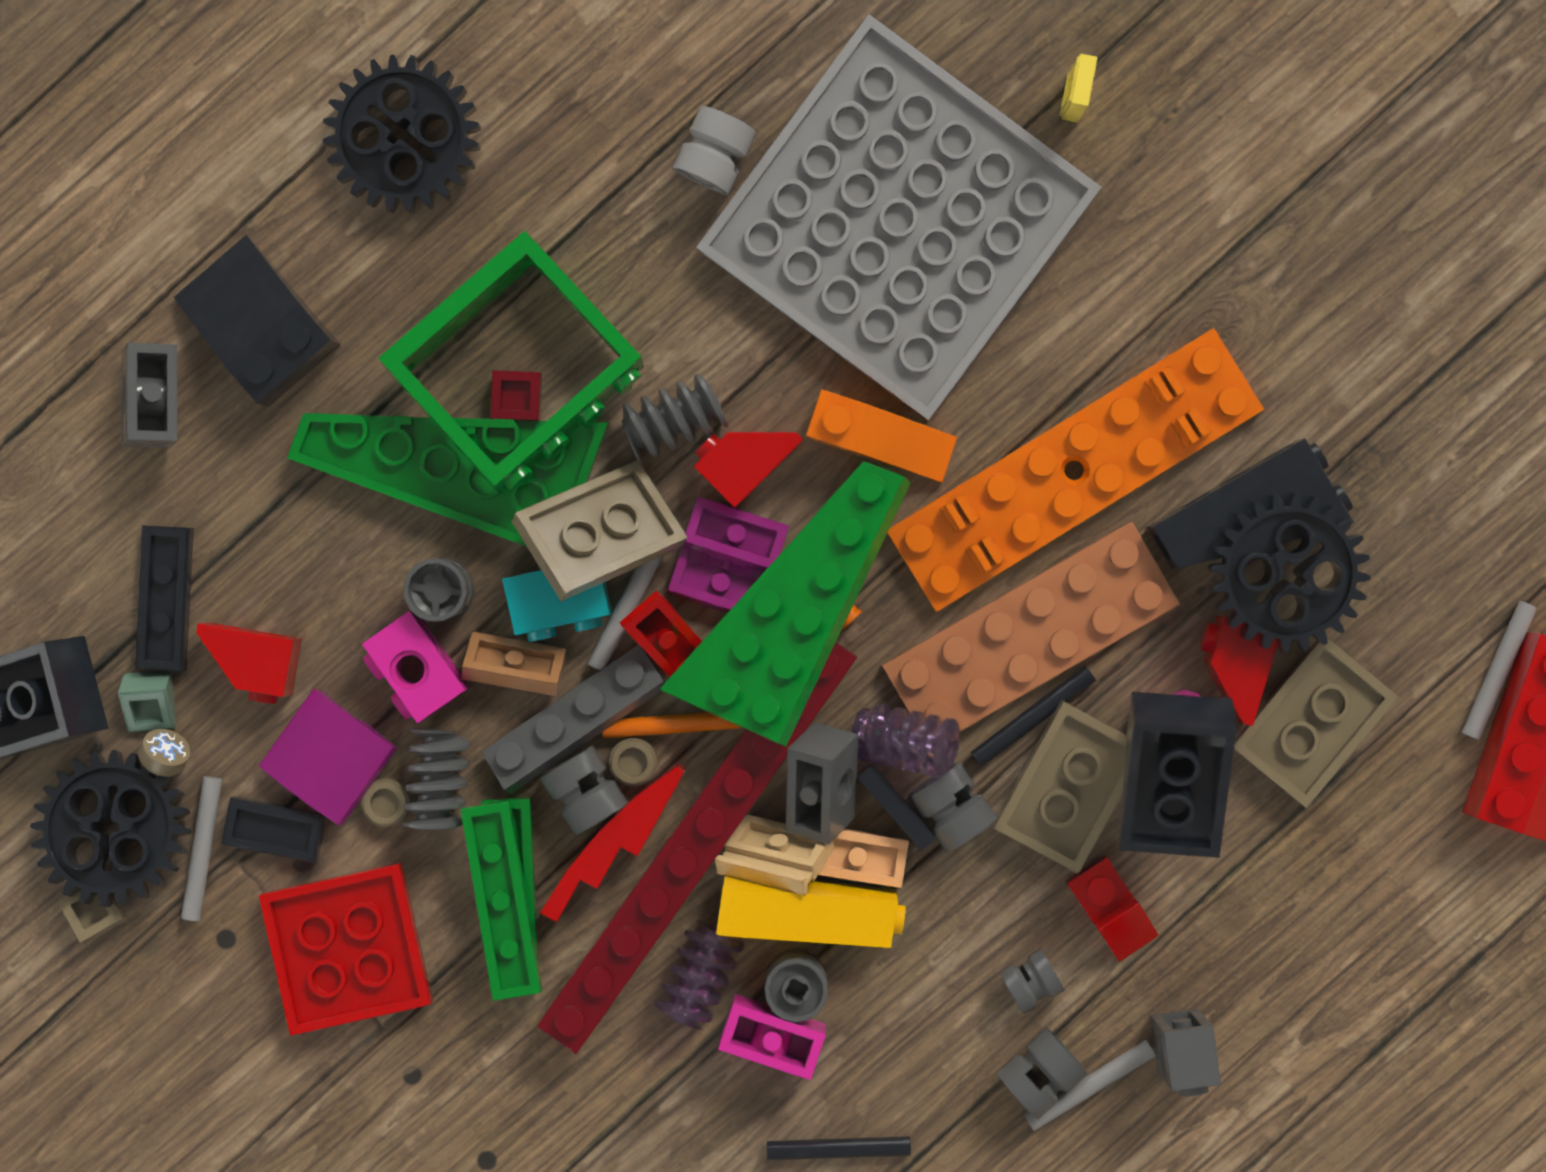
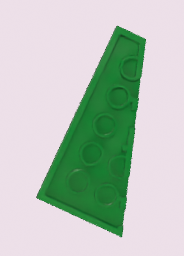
(422, 467)
(780, 633)

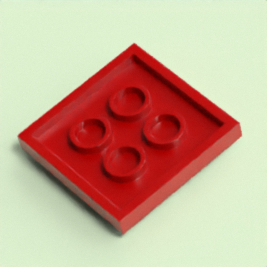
(345, 948)

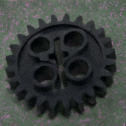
(428, 102)
(1316, 606)
(67, 828)

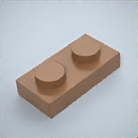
(513, 663)

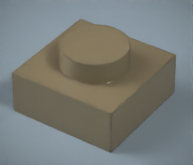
(90, 920)

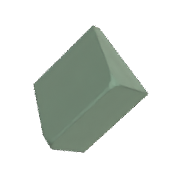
(147, 700)

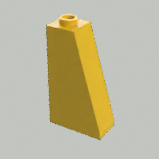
(827, 913)

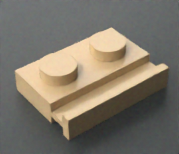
(770, 856)

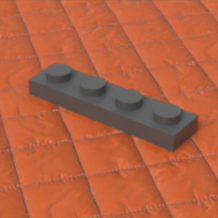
(574, 719)

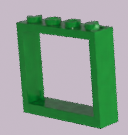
(467, 303)

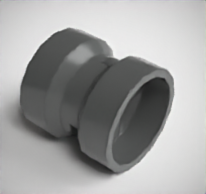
(1032, 981)

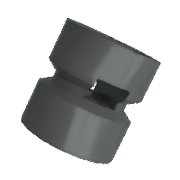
(438, 589)
(953, 807)
(586, 808)
(796, 985)
(1054, 1061)

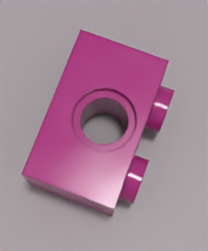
(441, 677)
(765, 1038)

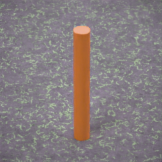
(667, 725)

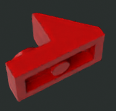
(661, 632)
(1112, 908)

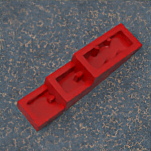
(626, 829)

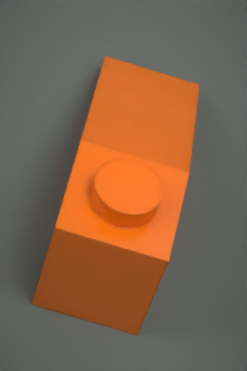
(880, 436)

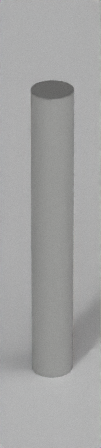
(628, 602)
(1499, 670)
(201, 848)
(1095, 1082)

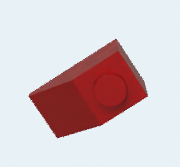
(743, 460)
(254, 659)
(1237, 666)

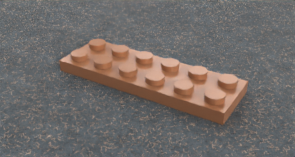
(1034, 631)

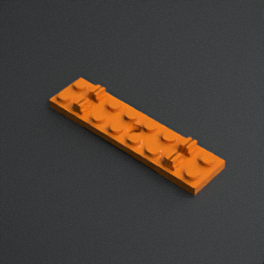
(1117, 442)

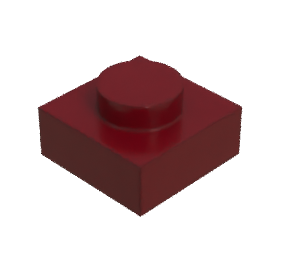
(516, 395)

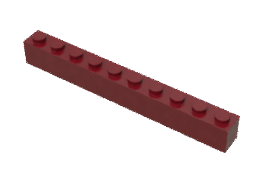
(677, 871)

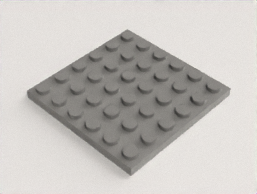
(898, 217)

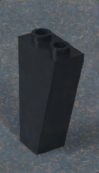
(1298, 468)

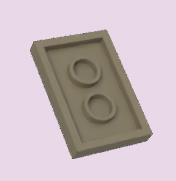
(599, 530)
(1314, 721)
(1066, 788)

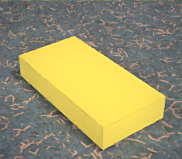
(1078, 88)

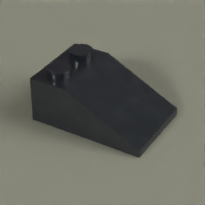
(256, 322)
(48, 696)
(1177, 774)

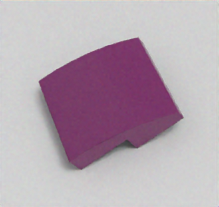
(724, 554)
(327, 757)

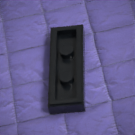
(164, 598)

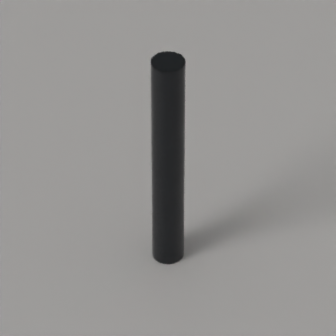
(1032, 716)
(838, 1148)

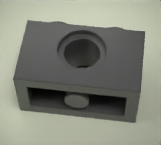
(149, 395)
(821, 783)
(1186, 1051)

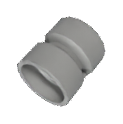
(713, 152)

